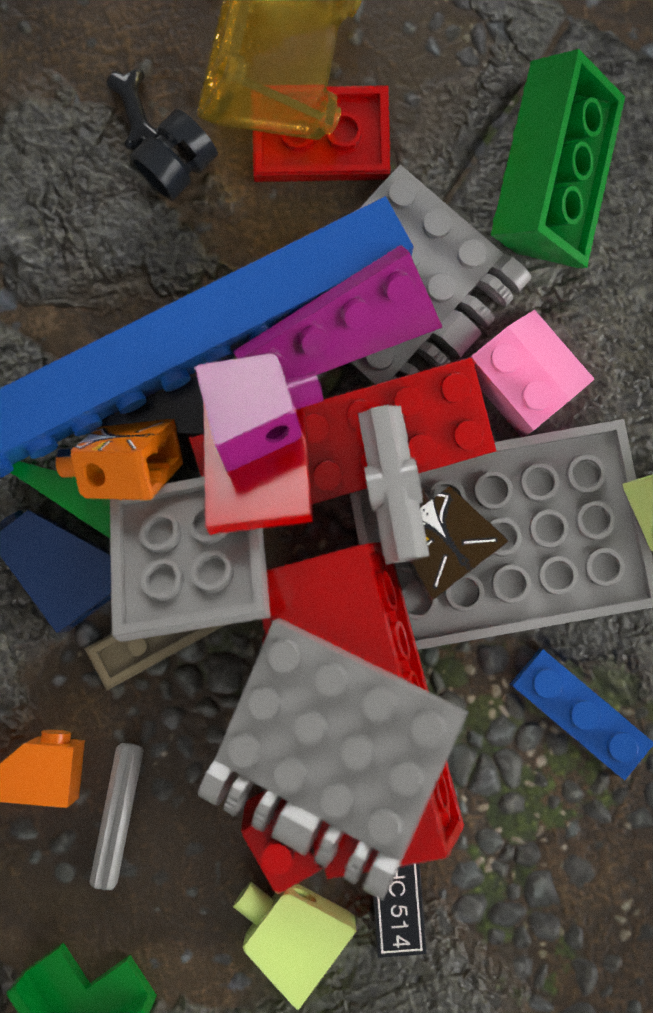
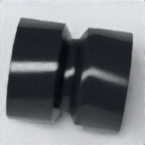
(162, 166)

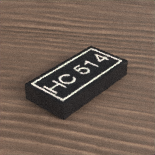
(401, 915)

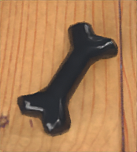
(128, 89)

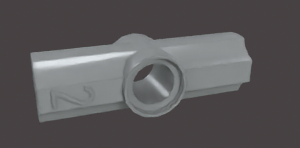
(393, 484)

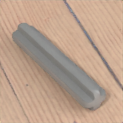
(116, 816)

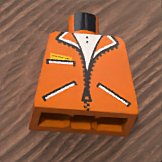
(123, 460)

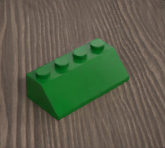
(559, 160)

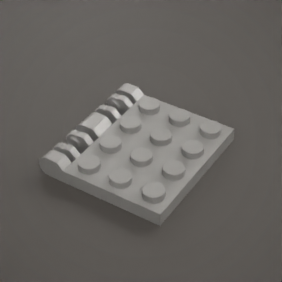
(451, 264)
(338, 747)

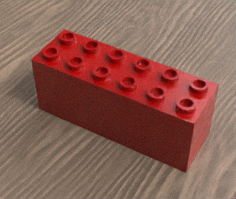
(360, 607)

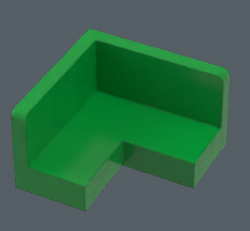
(60, 986)

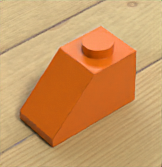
(44, 771)

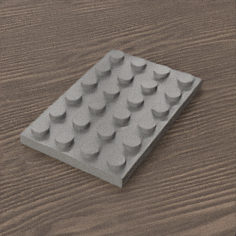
(568, 530)

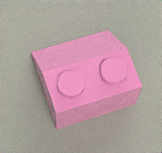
(529, 373)

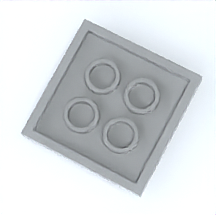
(176, 574)

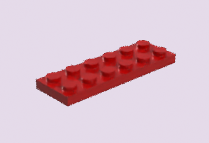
(441, 417)

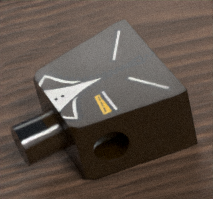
(455, 539)

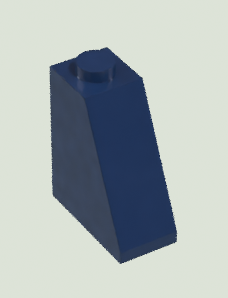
(56, 567)

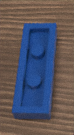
(582, 714)

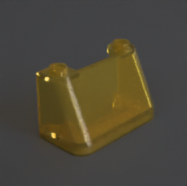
(274, 66)

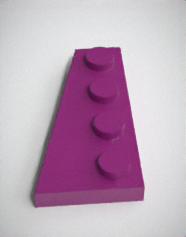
(352, 320)

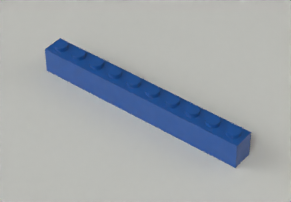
(192, 331)

